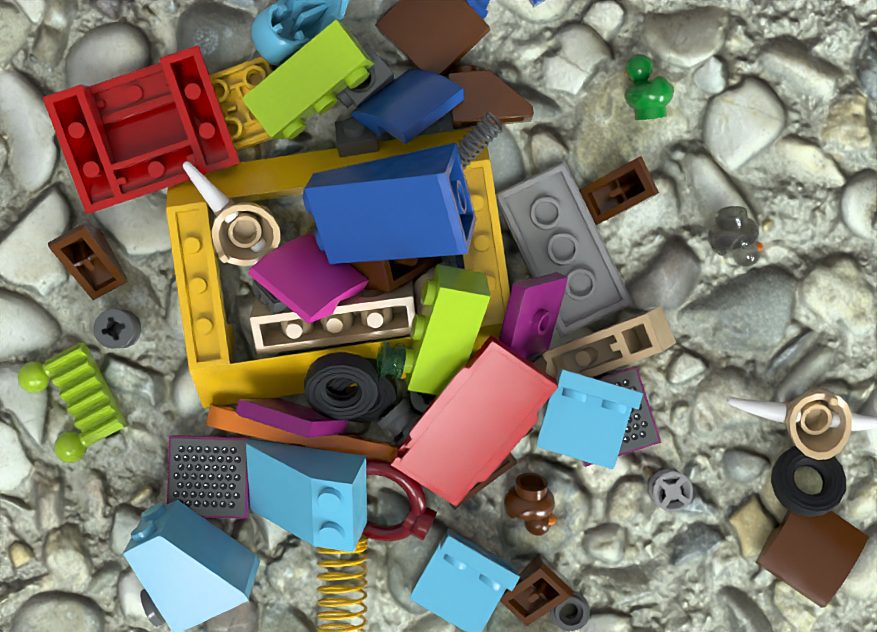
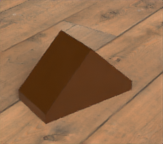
(619, 191)
(89, 260)
(537, 591)

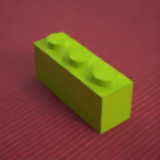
(309, 81)
(446, 328)

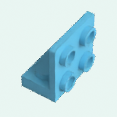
(587, 418)
(463, 582)

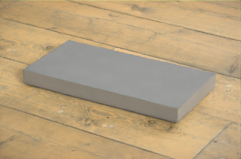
(561, 237)

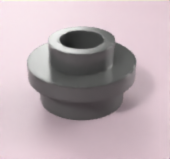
(575, 621)

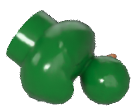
(644, 95)

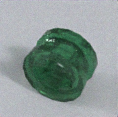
(390, 360)

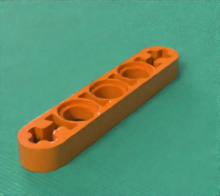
(227, 419)

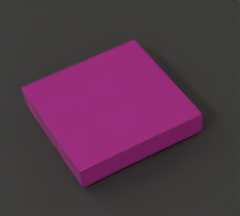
(290, 417)

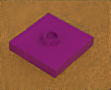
(533, 314)

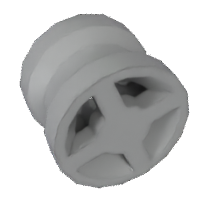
(677, 494)

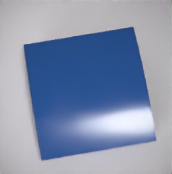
(409, 104)

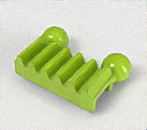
(85, 394)

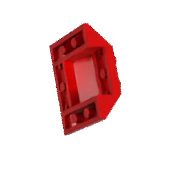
(140, 129)

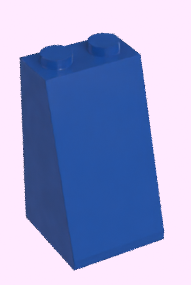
(393, 207)

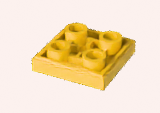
(230, 88)

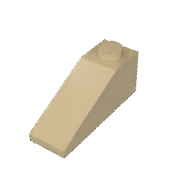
(613, 345)

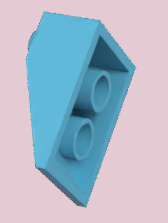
(309, 492)

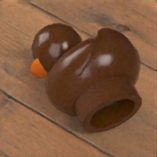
(531, 502)

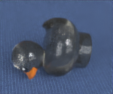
(736, 234)

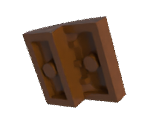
(433, 32)
(812, 554)

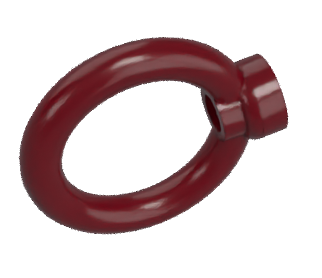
(419, 516)

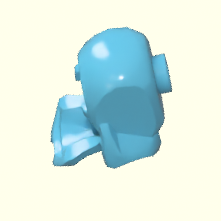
(291, 24)

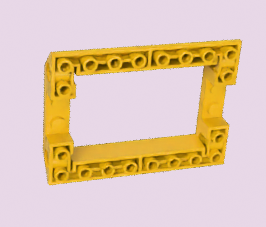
(198, 280)

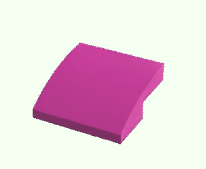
(305, 280)

